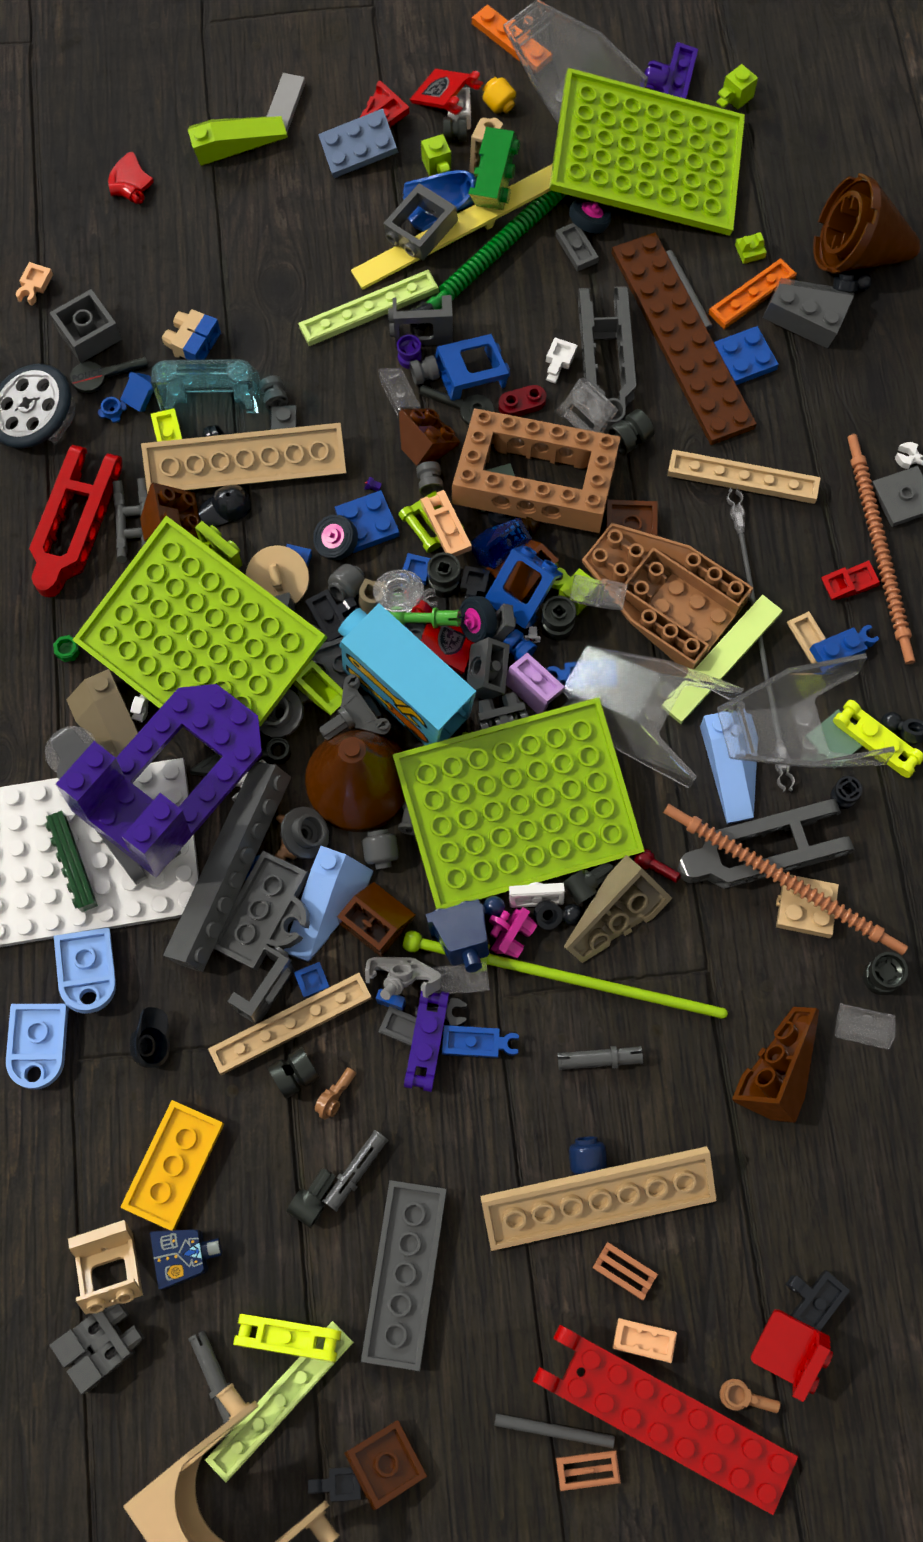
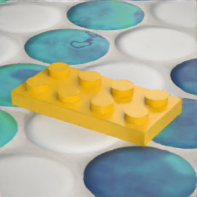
(172, 1165)

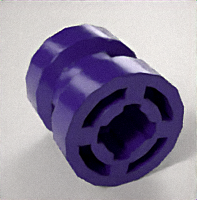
(408, 350)

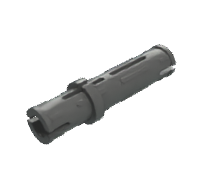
(600, 1058)
(335, 1199)
(211, 1370)

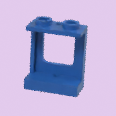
(454, 371)
(523, 612)

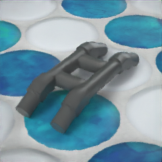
(122, 512)

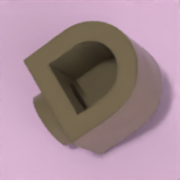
(366, 600)

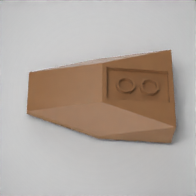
(672, 591)

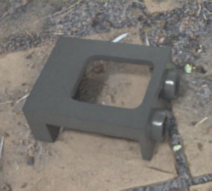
(441, 319)
(268, 990)

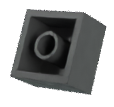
(85, 326)

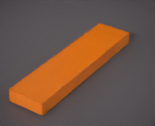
(750, 294)

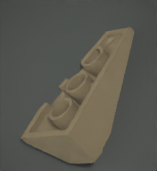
(103, 712)
(619, 905)

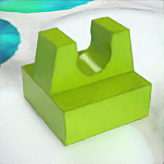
(751, 248)

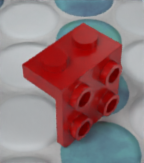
(793, 1352)

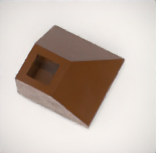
(425, 435)
(170, 502)
(524, 578)

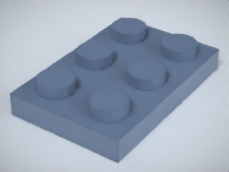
(358, 143)

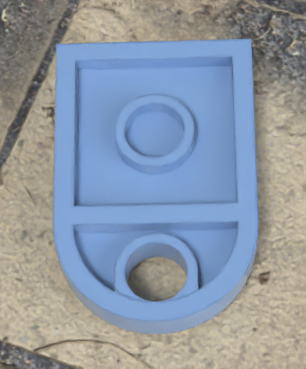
(85, 966)
(36, 1040)

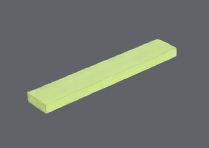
(368, 307)
(727, 653)
(272, 1409)

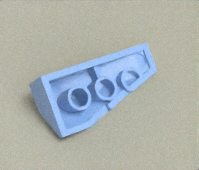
(733, 777)
(329, 888)

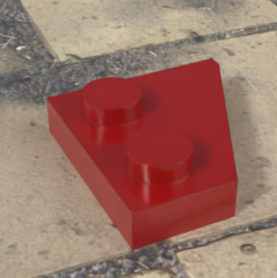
(392, 105)

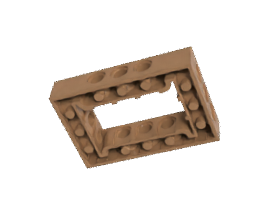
(532, 498)

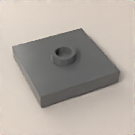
(901, 495)

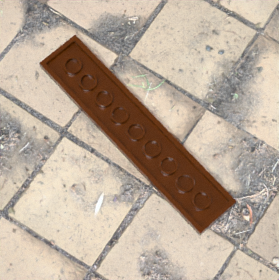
(683, 339)

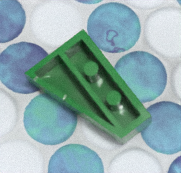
(495, 168)

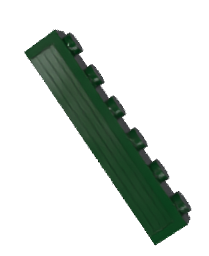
(71, 860)

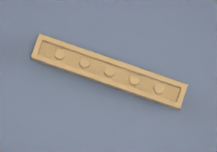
(744, 476)
(289, 1023)

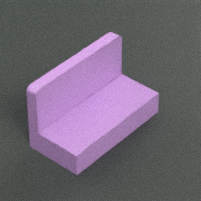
(533, 683)

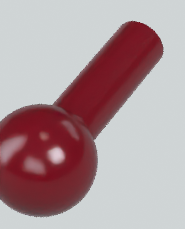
(647, 860)

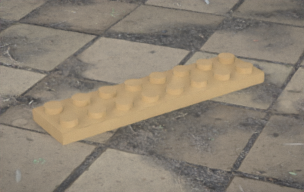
(245, 457)
(599, 1198)

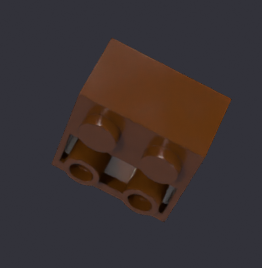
(375, 918)

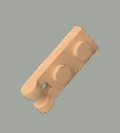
(446, 524)

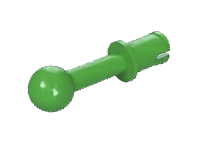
(437, 617)

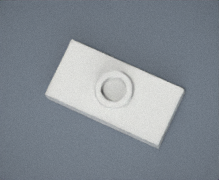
(534, 893)

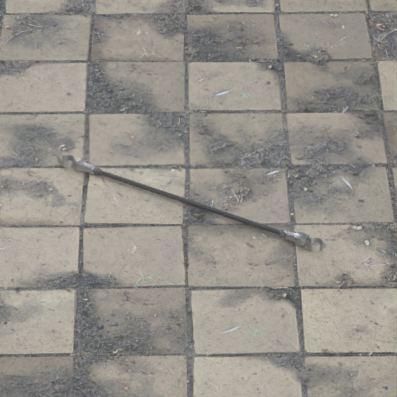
(737, 514)

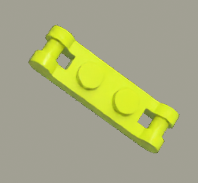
(875, 736)
(287, 1338)

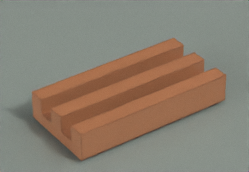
(646, 1284)
(587, 1470)

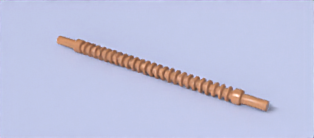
(902, 633)
(875, 933)

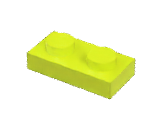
(166, 425)

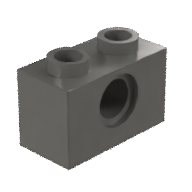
(488, 668)

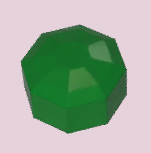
(66, 648)

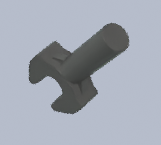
(453, 1004)

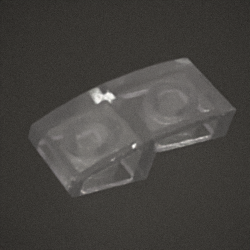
(598, 593)
(457, 980)

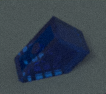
(496, 543)

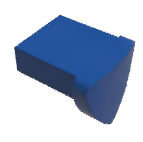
(137, 391)

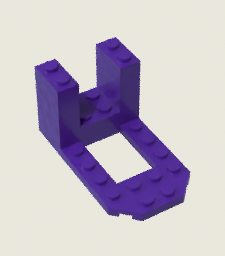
(155, 830)

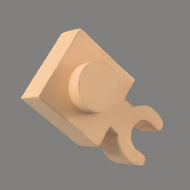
(33, 280)

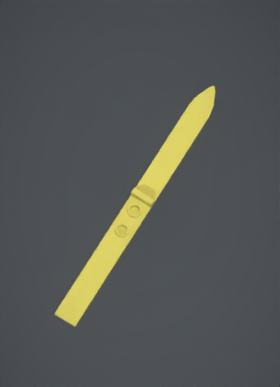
(468, 221)

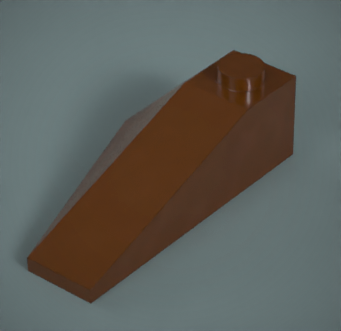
(781, 1074)

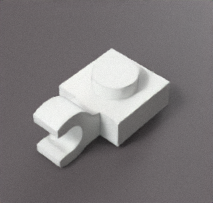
(559, 356)

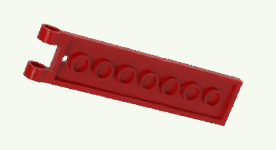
(671, 1422)

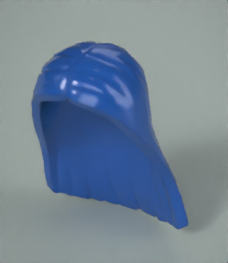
(450, 185)

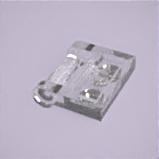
(591, 404)

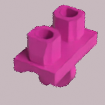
(517, 922)

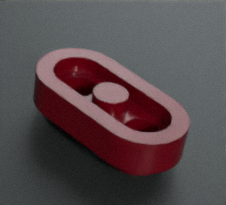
(523, 402)

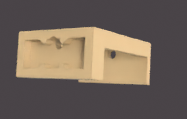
(100, 1248)

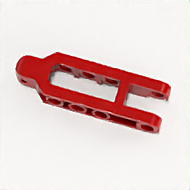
(54, 569)

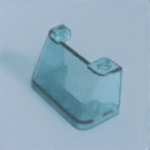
(176, 378)

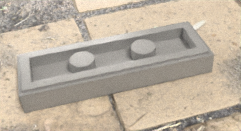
(287, 98)

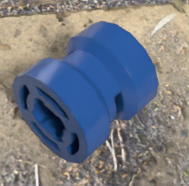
(519, 645)

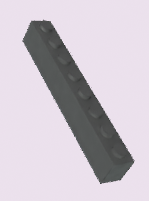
(227, 866)

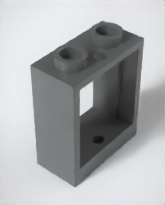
(432, 203)

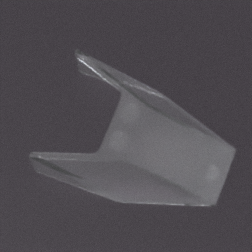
(554, 41)
(636, 701)
(781, 722)

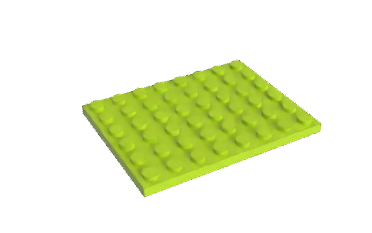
(647, 152)
(197, 621)
(518, 803)

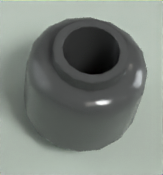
(345, 582)
(380, 848)

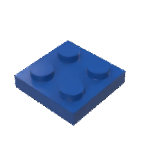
(746, 355)
(371, 519)

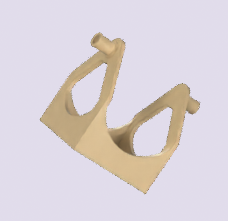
(169, 1505)

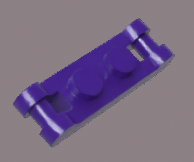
(426, 1041)

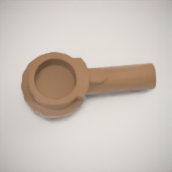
(328, 1103)
(736, 1396)

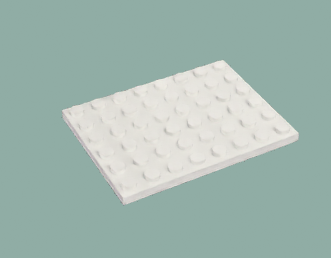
(32, 886)

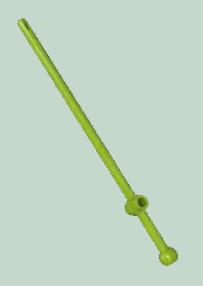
(413, 942)

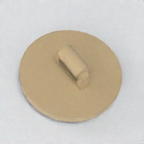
(279, 571)

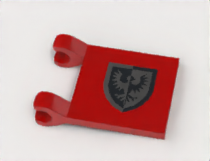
(442, 87)
(445, 641)

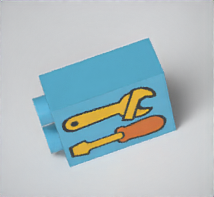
(404, 675)

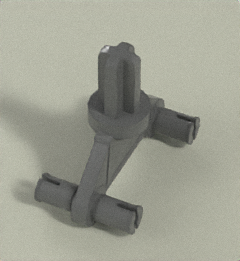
(354, 713)

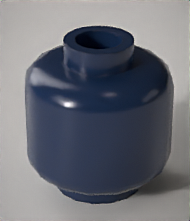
(587, 1155)

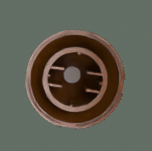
(862, 229)
(355, 780)

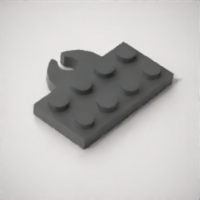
(264, 912)

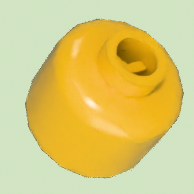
(499, 95)

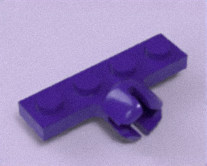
(676, 77)

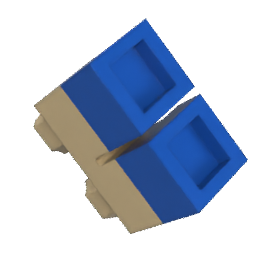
(195, 335)

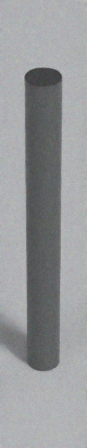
(689, 289)
(554, 1430)

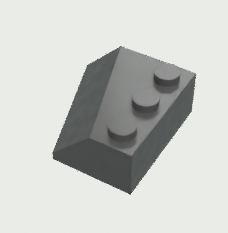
(808, 309)

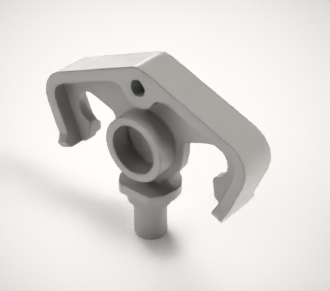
(401, 974)

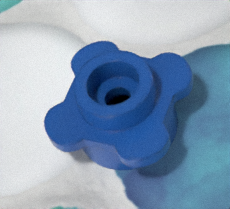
(112, 403)

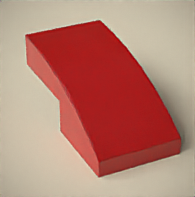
(850, 581)

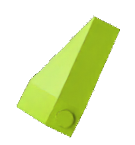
(227, 137)

